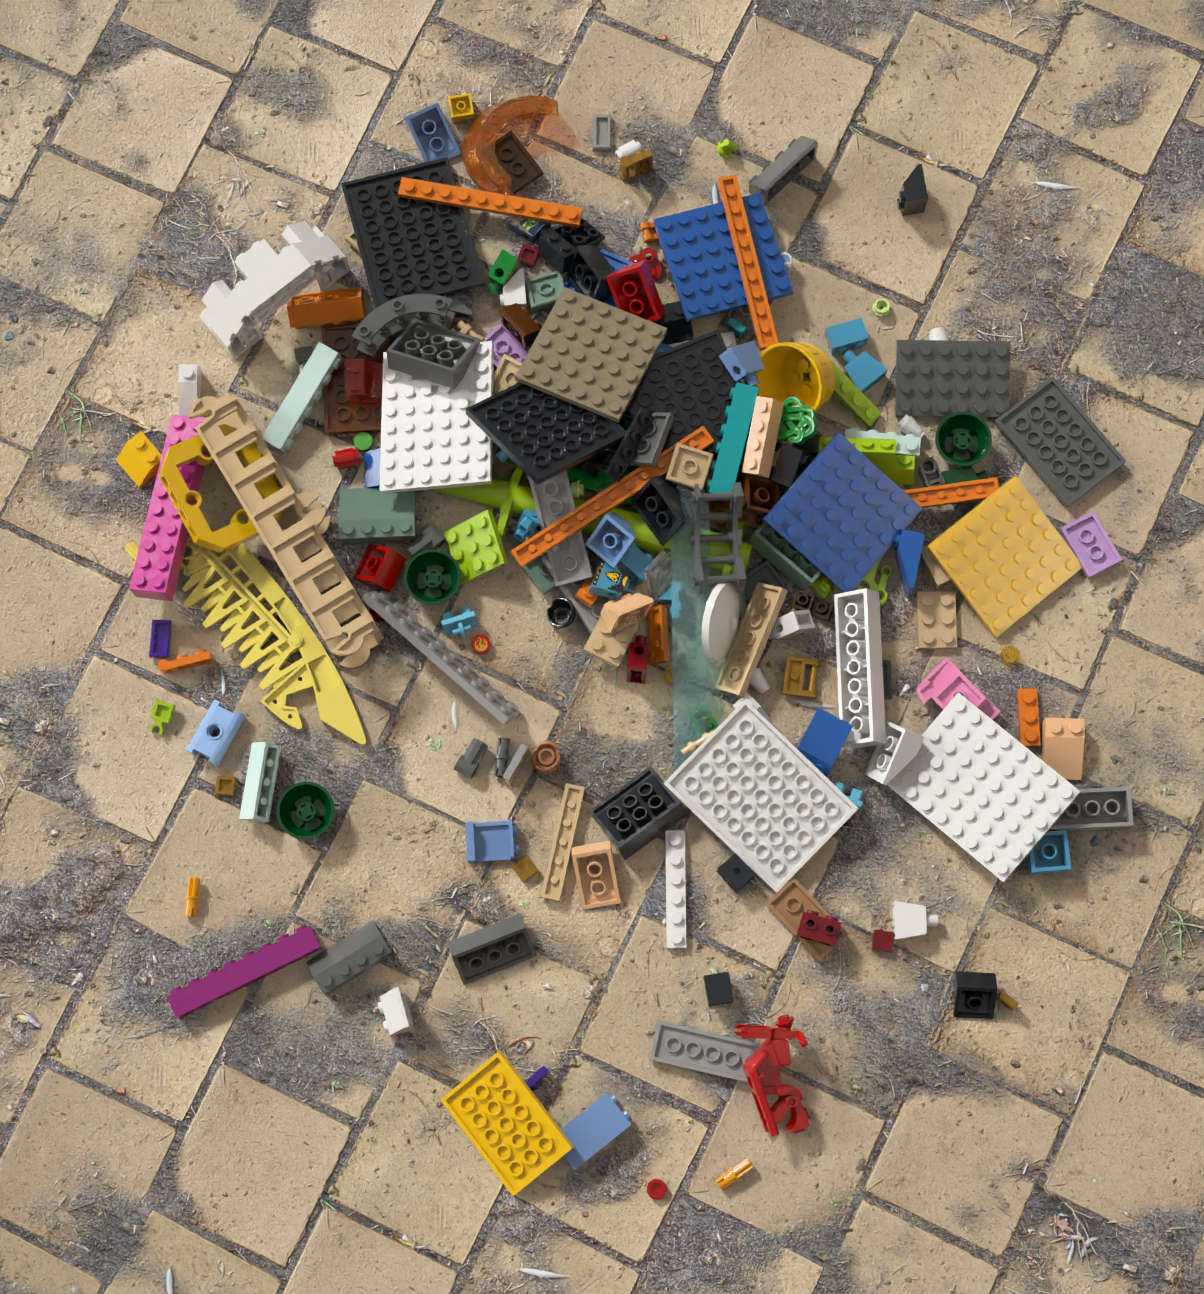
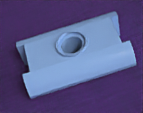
(215, 747)

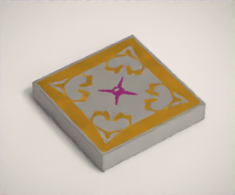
(516, 764)

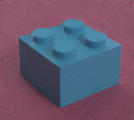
(1050, 854)

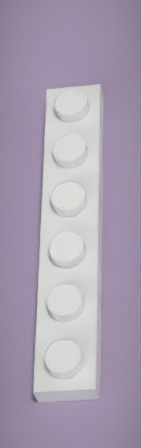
(675, 889)

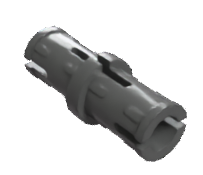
(501, 756)

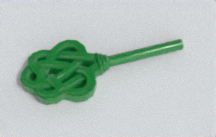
(807, 423)

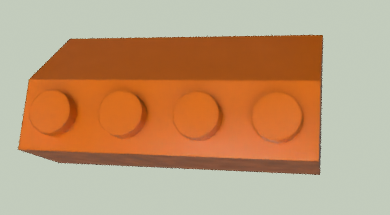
(326, 307)

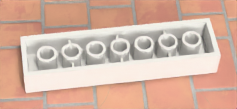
(860, 667)

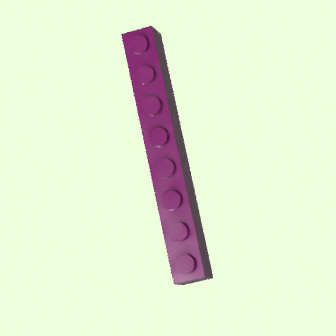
(243, 972)

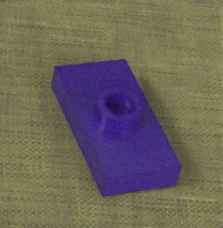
(160, 639)
(533, 1082)

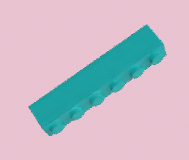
(734, 438)

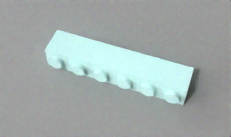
(302, 397)

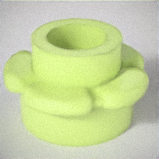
(881, 302)
(577, 489)

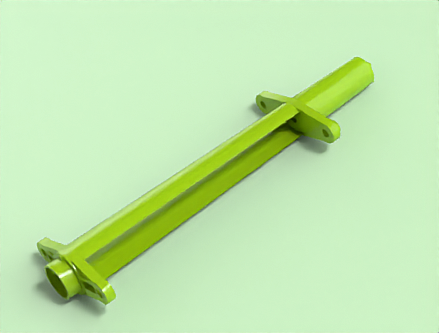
(515, 498)

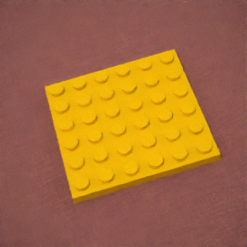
(1005, 556)

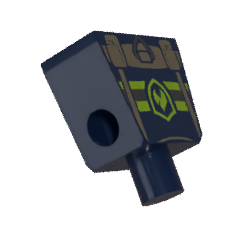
(528, 229)

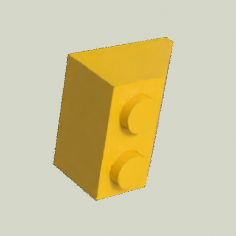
(140, 459)

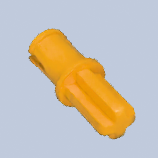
(192, 896)
(734, 1174)

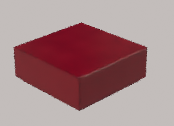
(528, 256)
(882, 940)

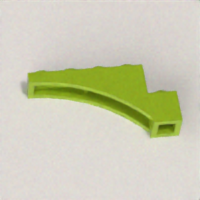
(852, 398)
(883, 455)

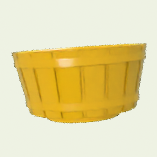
(784, 374)

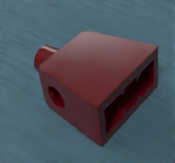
(638, 660)

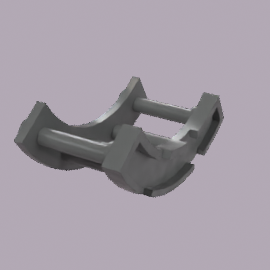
(395, 317)
(733, 538)

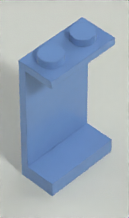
(595, 1129)

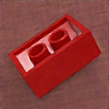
(636, 291)

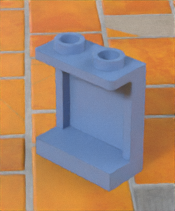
(491, 841)

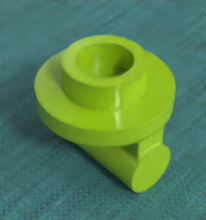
(726, 147)
(822, 587)

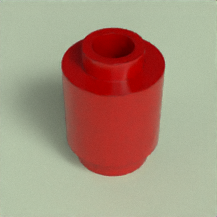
(346, 458)

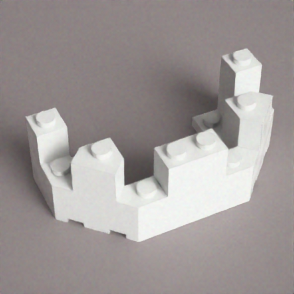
(270, 284)

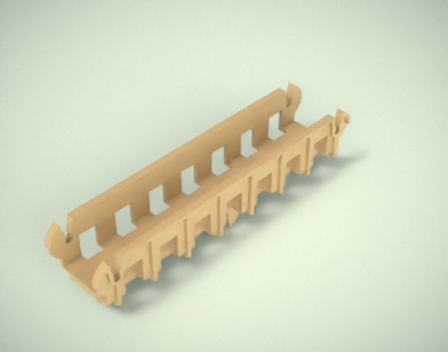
(294, 536)

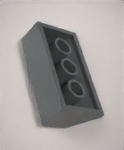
(784, 168)
(491, 949)
(349, 958)

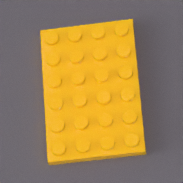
(507, 1123)

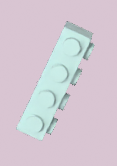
(905, 444)
(260, 782)

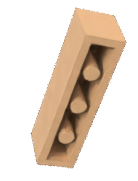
(762, 437)

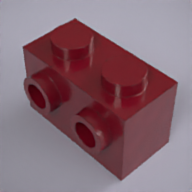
(819, 928)

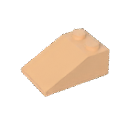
(626, 611)
(1064, 746)
(596, 875)

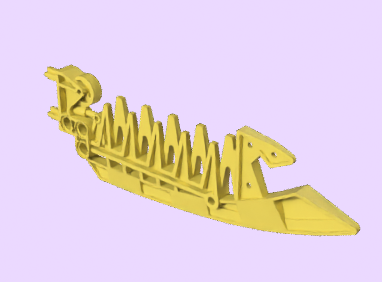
(314, 667)

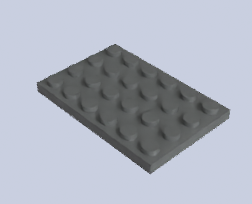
(952, 377)
(1060, 441)

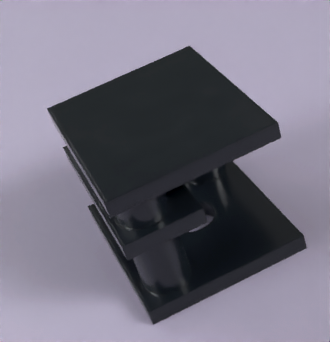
(735, 873)
(718, 989)

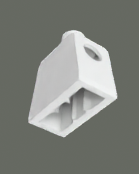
(792, 624)
(911, 920)

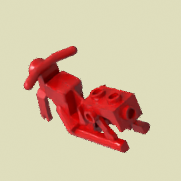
(764, 1071)

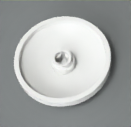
(720, 621)

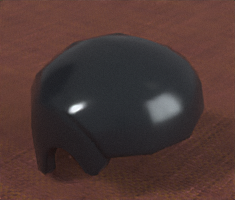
(561, 613)

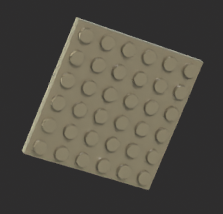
(591, 354)

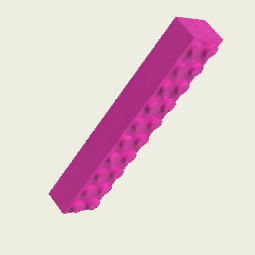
(164, 531)

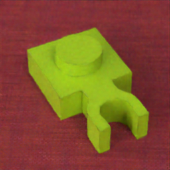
(163, 714)

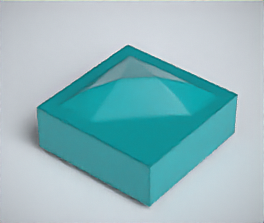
(736, 326)

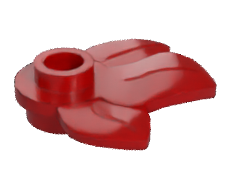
(654, 266)

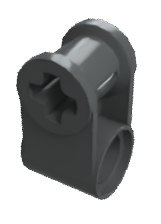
(933, 477)

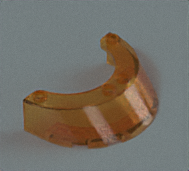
(482, 133)

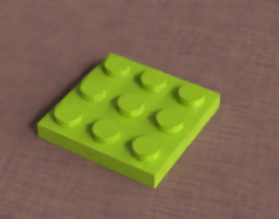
(476, 546)

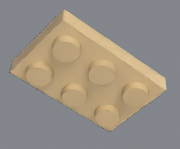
(936, 620)

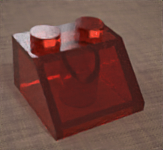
(363, 380)

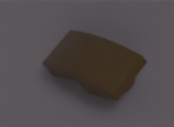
(817, 606)

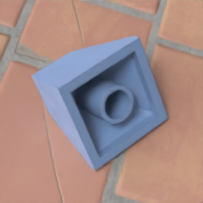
(611, 539)

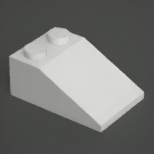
(893, 756)
(396, 1012)

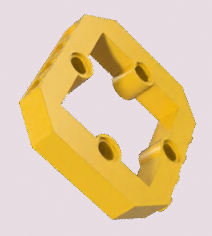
(192, 517)

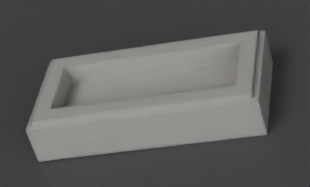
(601, 132)

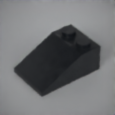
(660, 507)

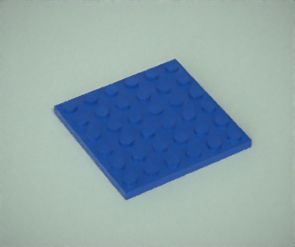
(705, 262)
(842, 513)

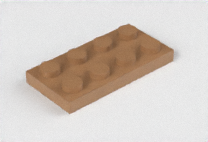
(788, 908)

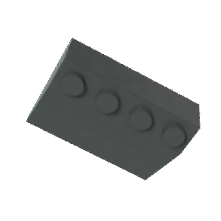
(432, 353)

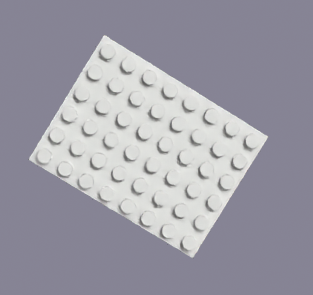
(427, 433)
(983, 787)
(761, 795)

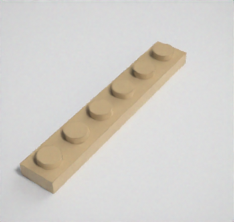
(562, 842)

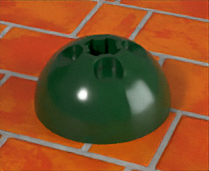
(968, 431)
(425, 570)
(295, 808)

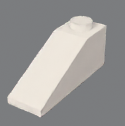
(188, 386)

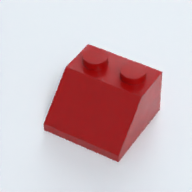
(380, 567)

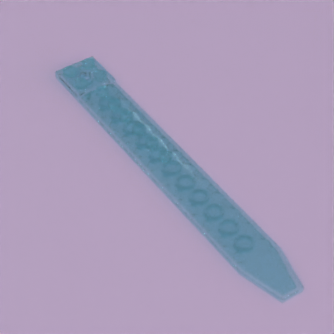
(689, 663)

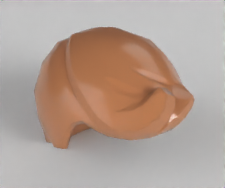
(546, 757)

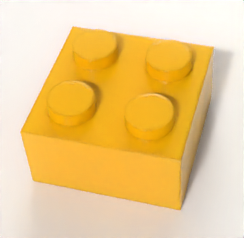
(461, 107)

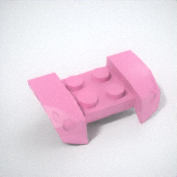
(946, 682)

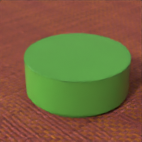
(363, 441)

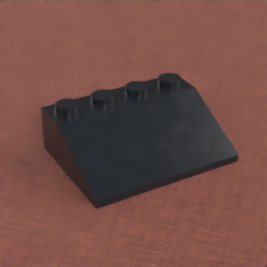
(638, 812)

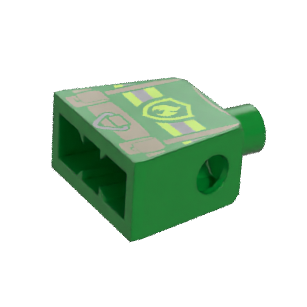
(504, 265)

